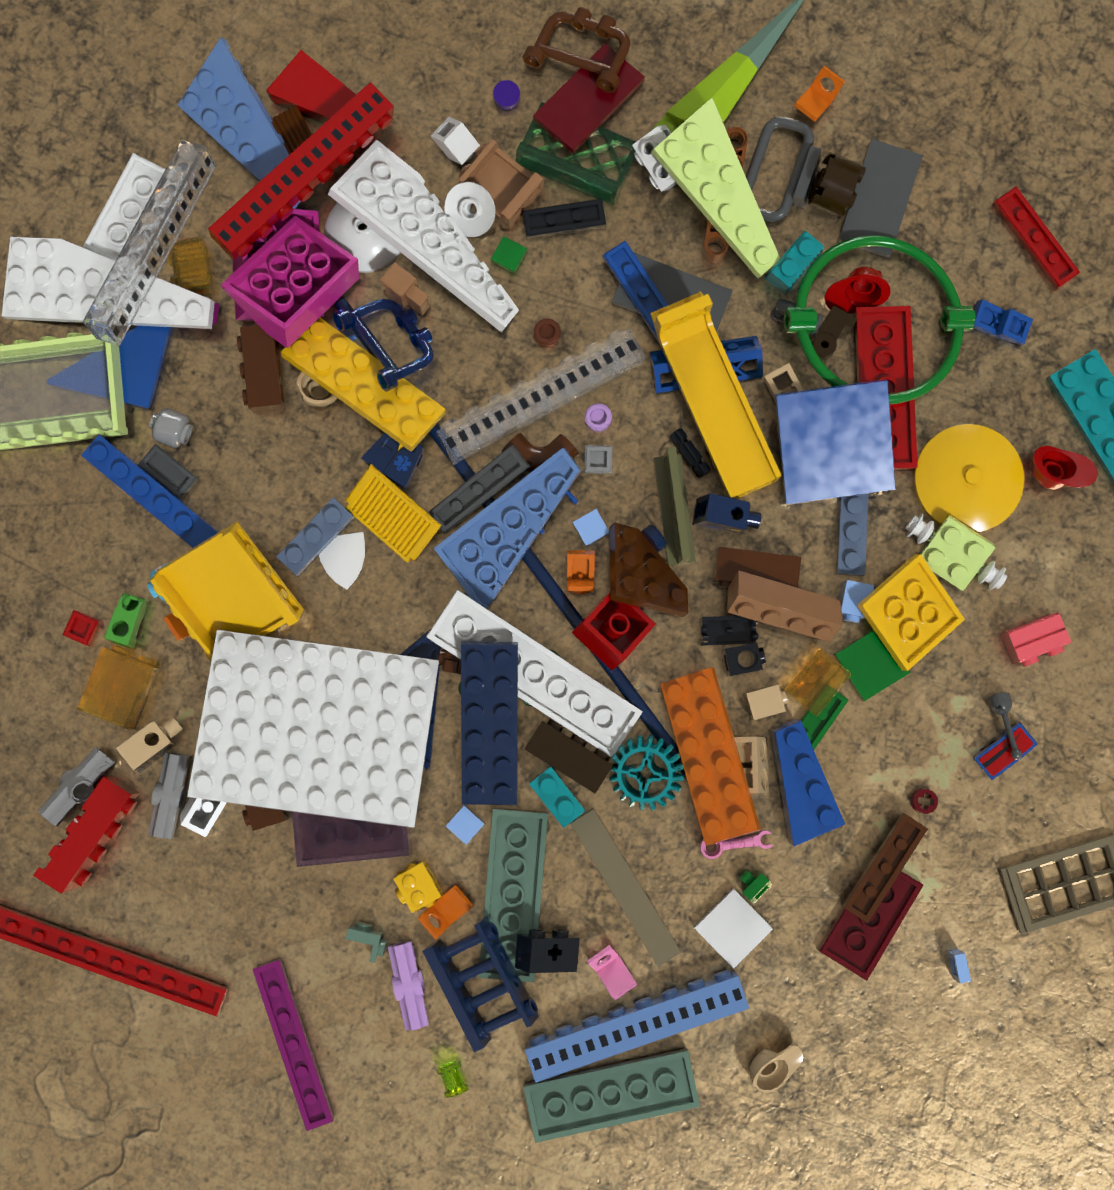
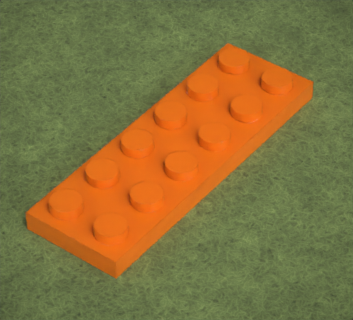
(710, 756)

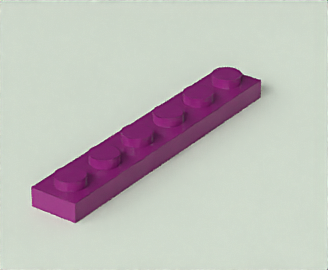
(293, 1044)

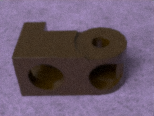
(826, 337)

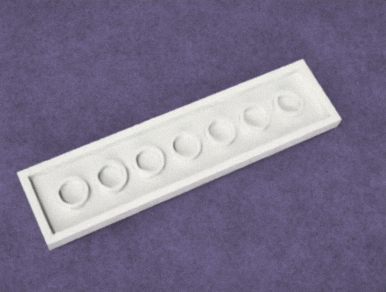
(543, 676)

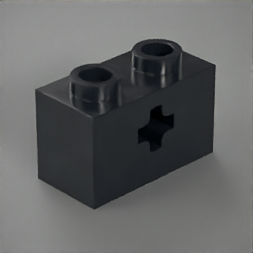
(547, 951)

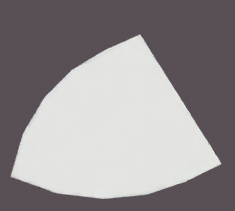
(344, 558)

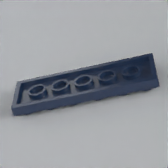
(489, 722)

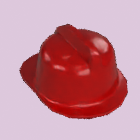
(861, 289)
(1059, 468)

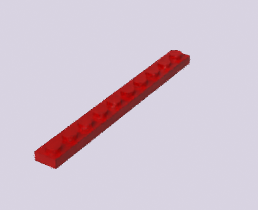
(111, 962)

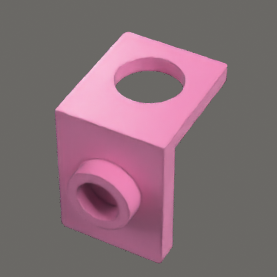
(612, 972)

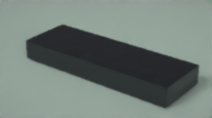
(564, 218)

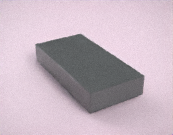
(168, 471)

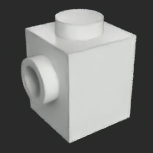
(455, 140)

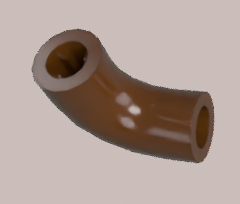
(538, 455)

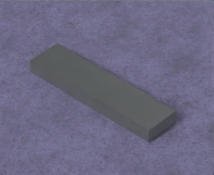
(479, 488)

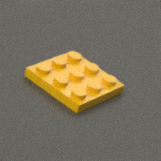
(911, 612)

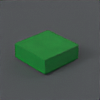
(508, 255)

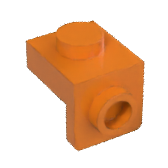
(580, 571)

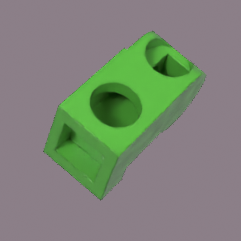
(126, 621)

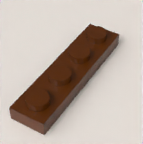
(885, 867)

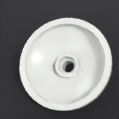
(366, 245)

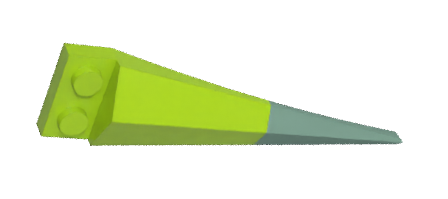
(733, 76)

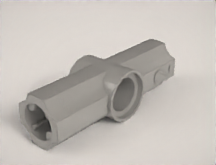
(169, 795)
(68, 796)

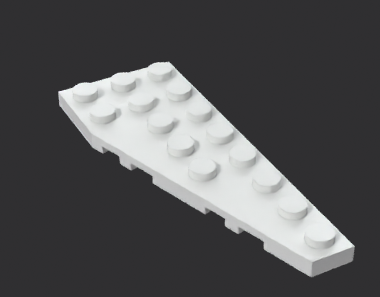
(403, 212)

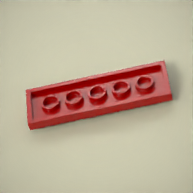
(886, 353)

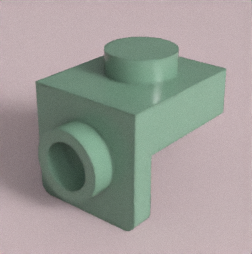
(363, 933)

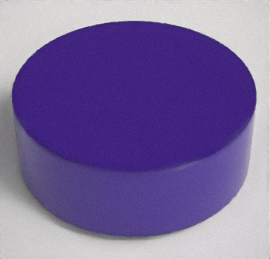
(506, 94)

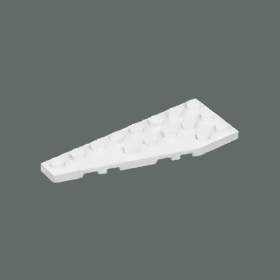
(60, 281)

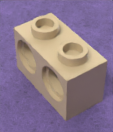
(754, 759)

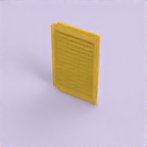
(391, 514)

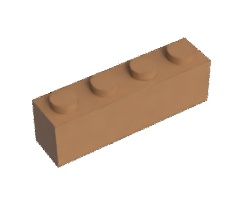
(784, 606)

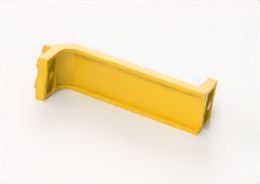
(714, 396)

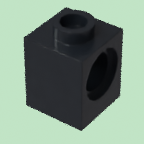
(731, 659)

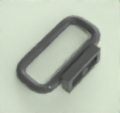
(803, 172)

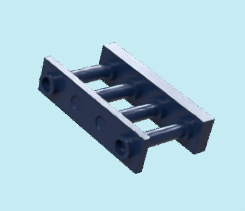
(466, 1006)

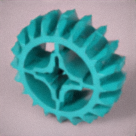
(658, 773)

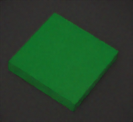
(870, 665)

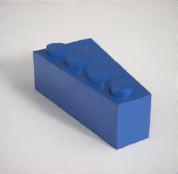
(803, 786)

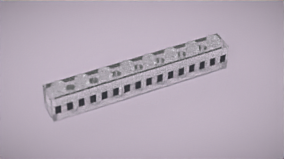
(149, 243)
(540, 396)

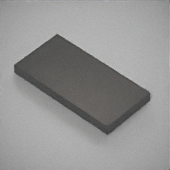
(881, 194)
(677, 285)

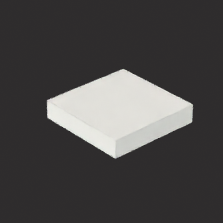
(733, 928)

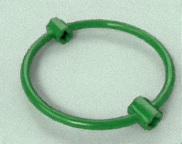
(953, 318)

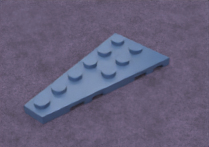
(233, 113)
(497, 538)

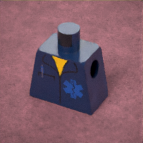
(394, 460)
(716, 510)

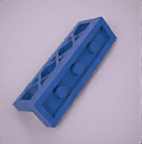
(737, 350)

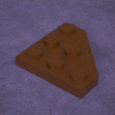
(642, 575)

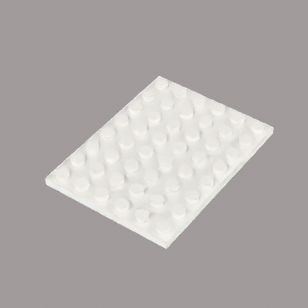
(314, 729)

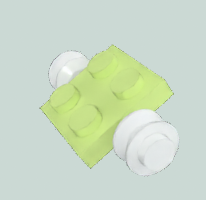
(956, 552)

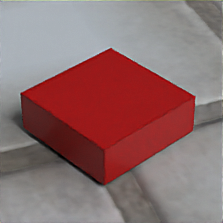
(81, 628)

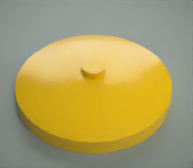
(970, 476)

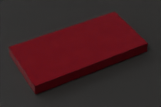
(582, 106)
(862, 944)

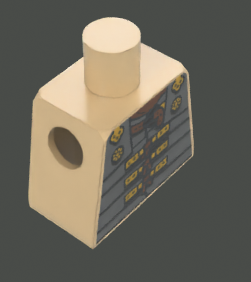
(140, 753)

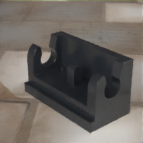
(727, 630)

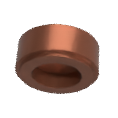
(547, 332)

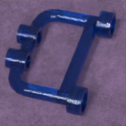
(405, 319)

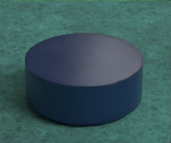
(654, 537)

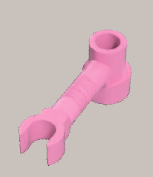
(745, 841)

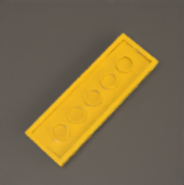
(351, 376)

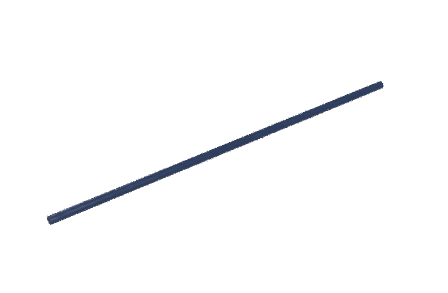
(560, 600)

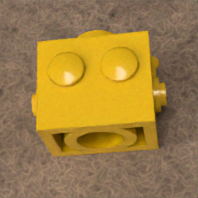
(417, 886)

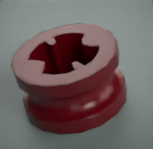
(927, 808)

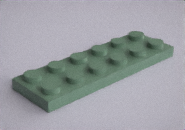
(514, 879)
(611, 1095)

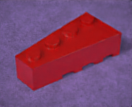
(88, 836)

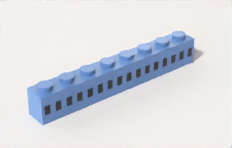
(636, 1025)

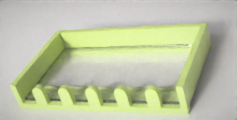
(60, 391)

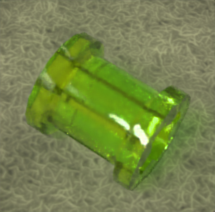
(452, 1079)

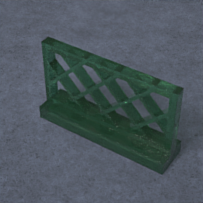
(573, 173)

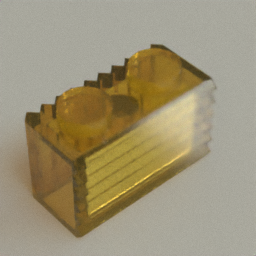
(191, 266)

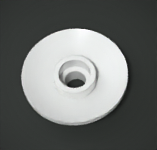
(459, 208)

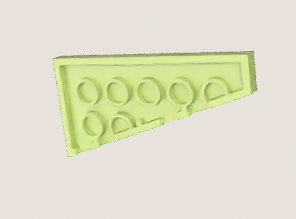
(710, 174)

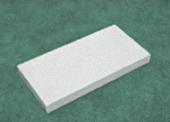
(124, 207)

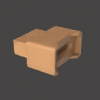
(404, 289)

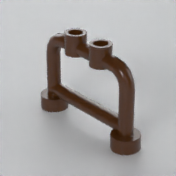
(605, 28)

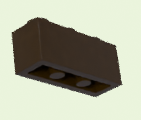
(569, 755)

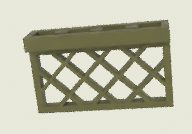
(674, 508)

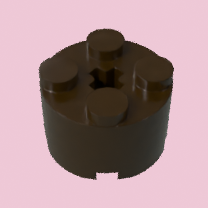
(835, 184)

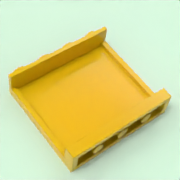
(226, 588)

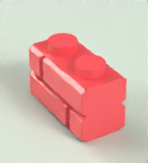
(1036, 638)

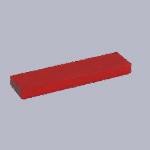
(1036, 237)

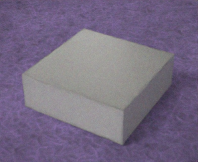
(598, 459)

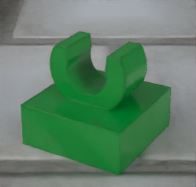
(756, 886)

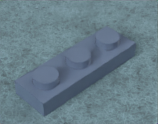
(852, 535)
(315, 536)

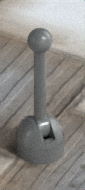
(1001, 705)

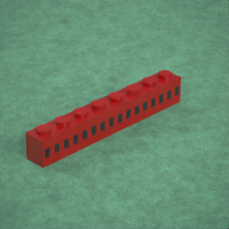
(302, 171)

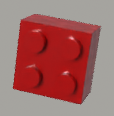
(613, 630)

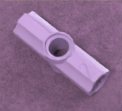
(408, 985)

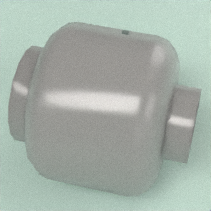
(171, 427)

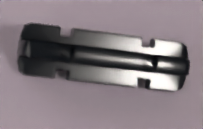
(689, 453)

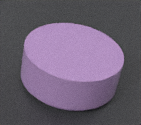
(598, 417)

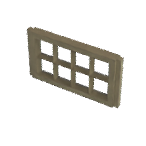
(1018, 898)

